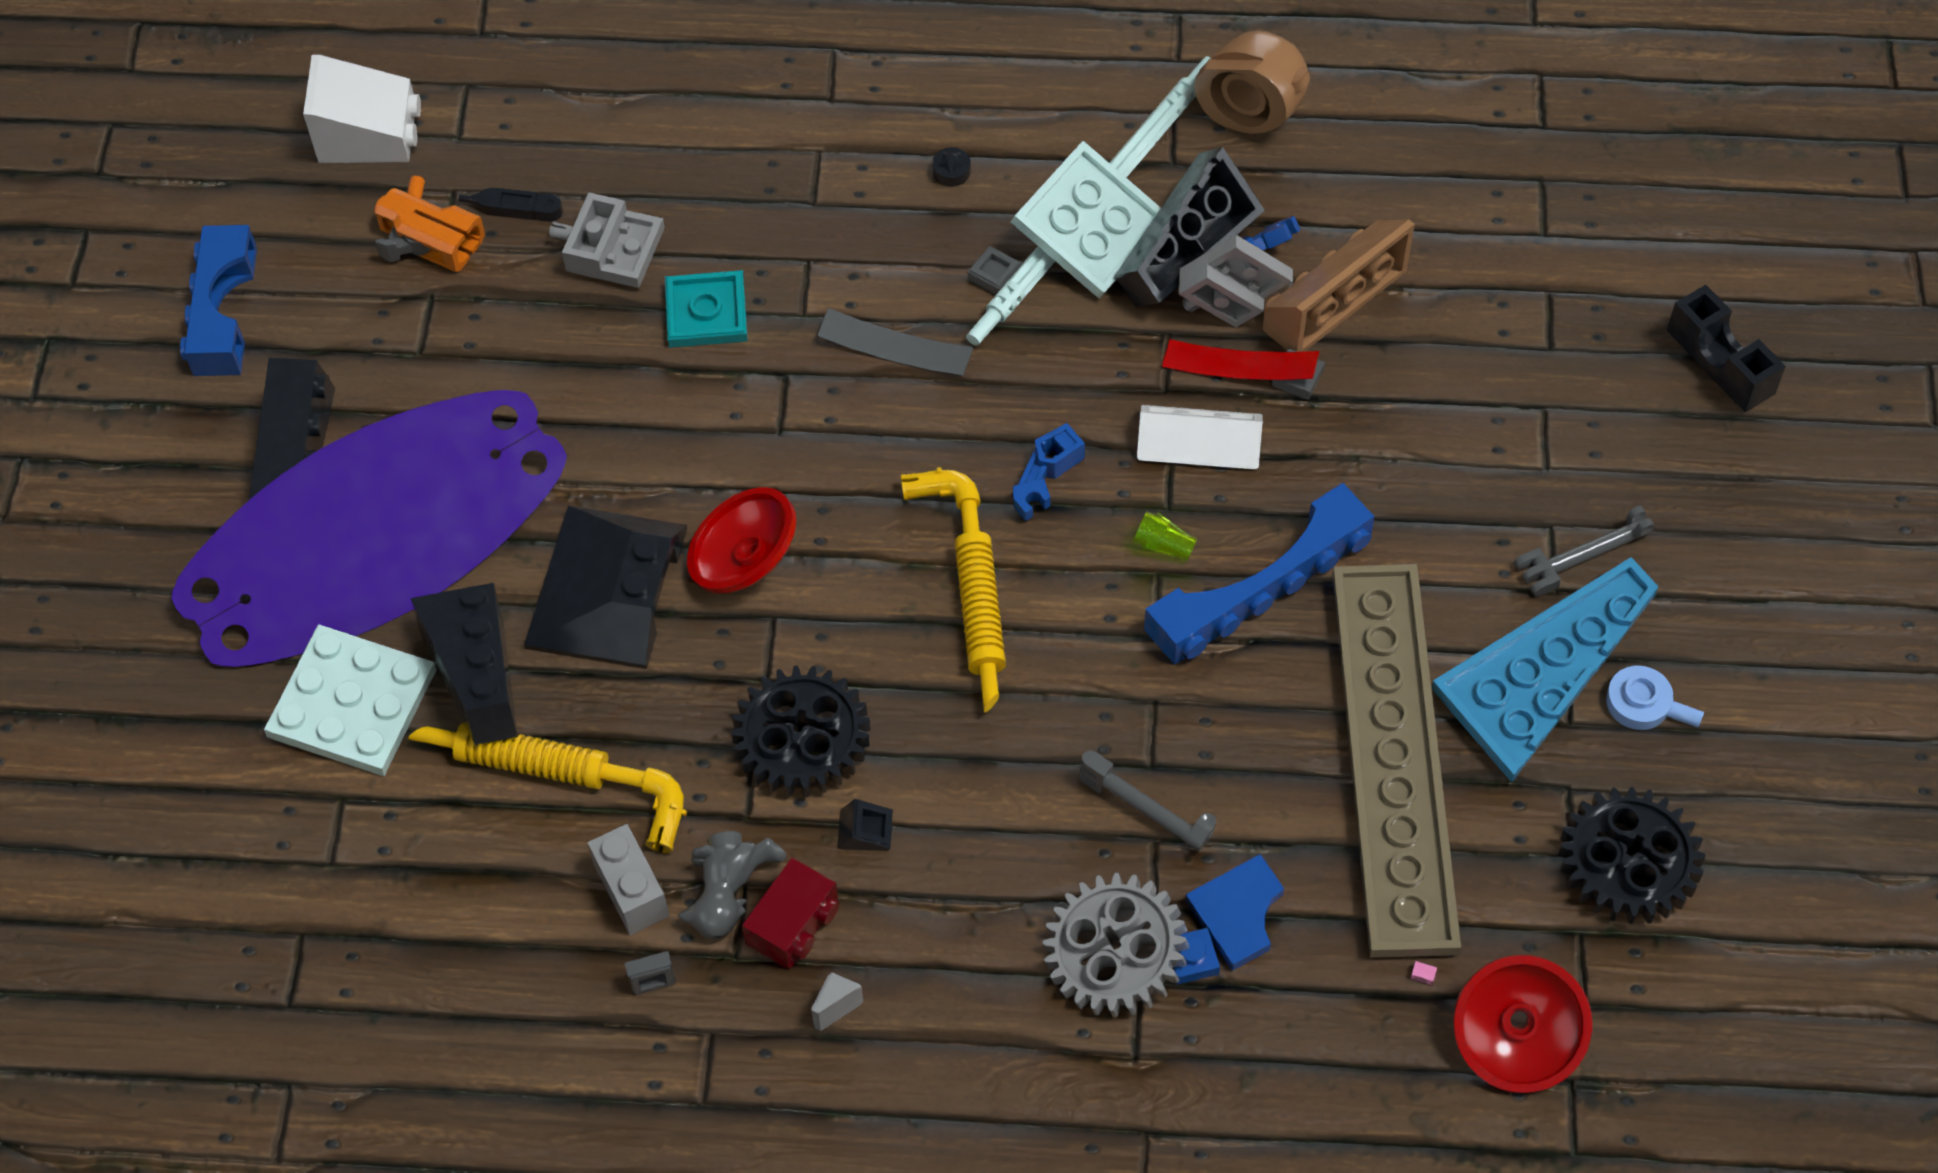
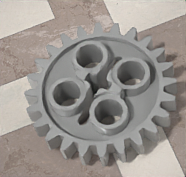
(1134, 977)

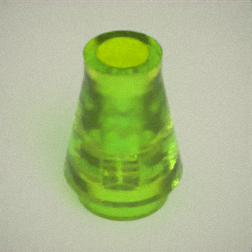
(1163, 536)

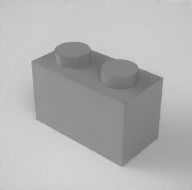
(628, 879)

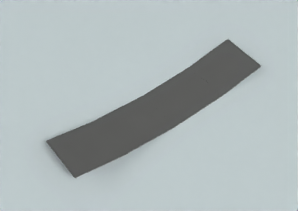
(894, 345)

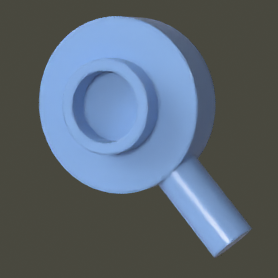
(1644, 698)

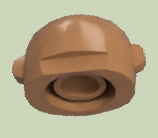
(1253, 82)

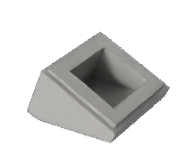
(835, 1000)

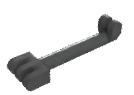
(1547, 569)
(1098, 775)

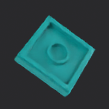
(706, 309)

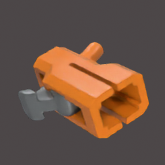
(426, 228)

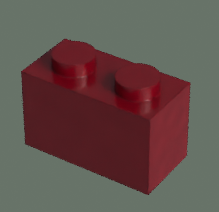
(791, 914)

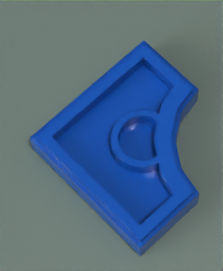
(1236, 910)

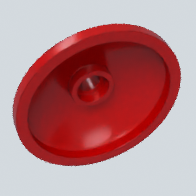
(741, 540)
(1547, 1044)

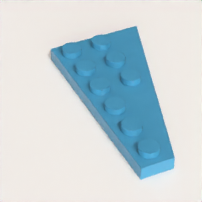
(1531, 677)

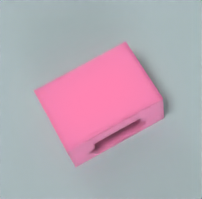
(1423, 973)

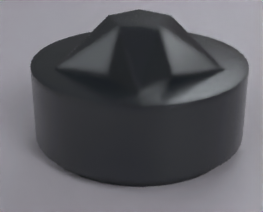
(951, 166)

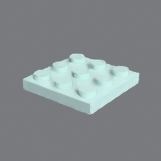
(1087, 218)
(350, 700)

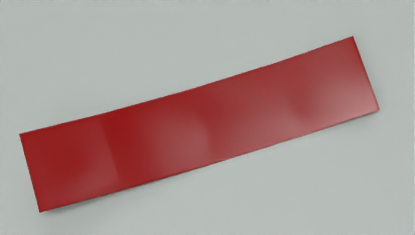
(1240, 363)

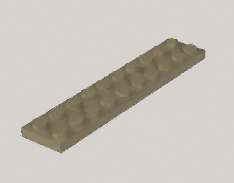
(1395, 763)

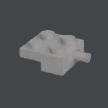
(609, 241)
(1232, 281)

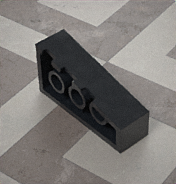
(471, 652)

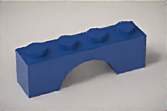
(223, 261)

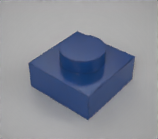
(1199, 957)

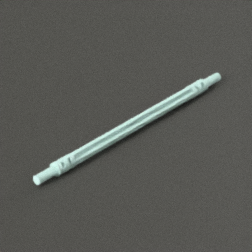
(1124, 161)

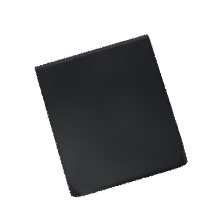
(865, 826)

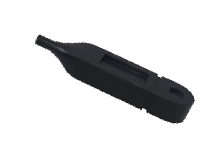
(517, 204)

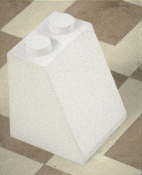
(359, 113)

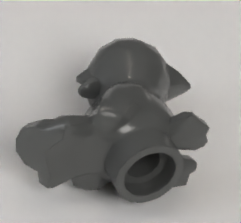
(726, 867)

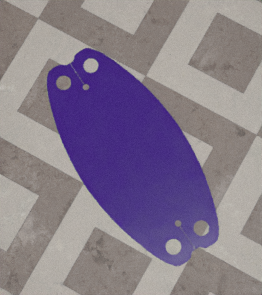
(369, 526)

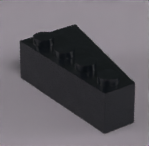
(1199, 214)
(292, 417)

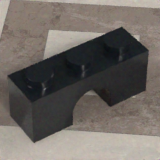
(1704, 331)

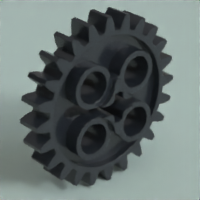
(793, 763)
(1612, 883)

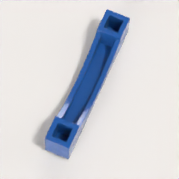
(1189, 621)

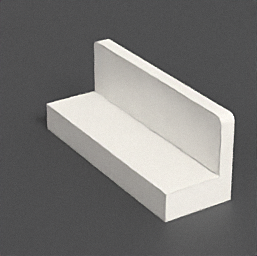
(1199, 437)

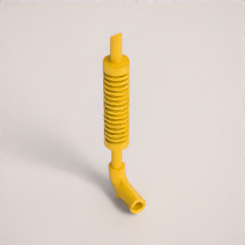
(975, 575)
(568, 765)

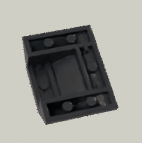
(604, 587)

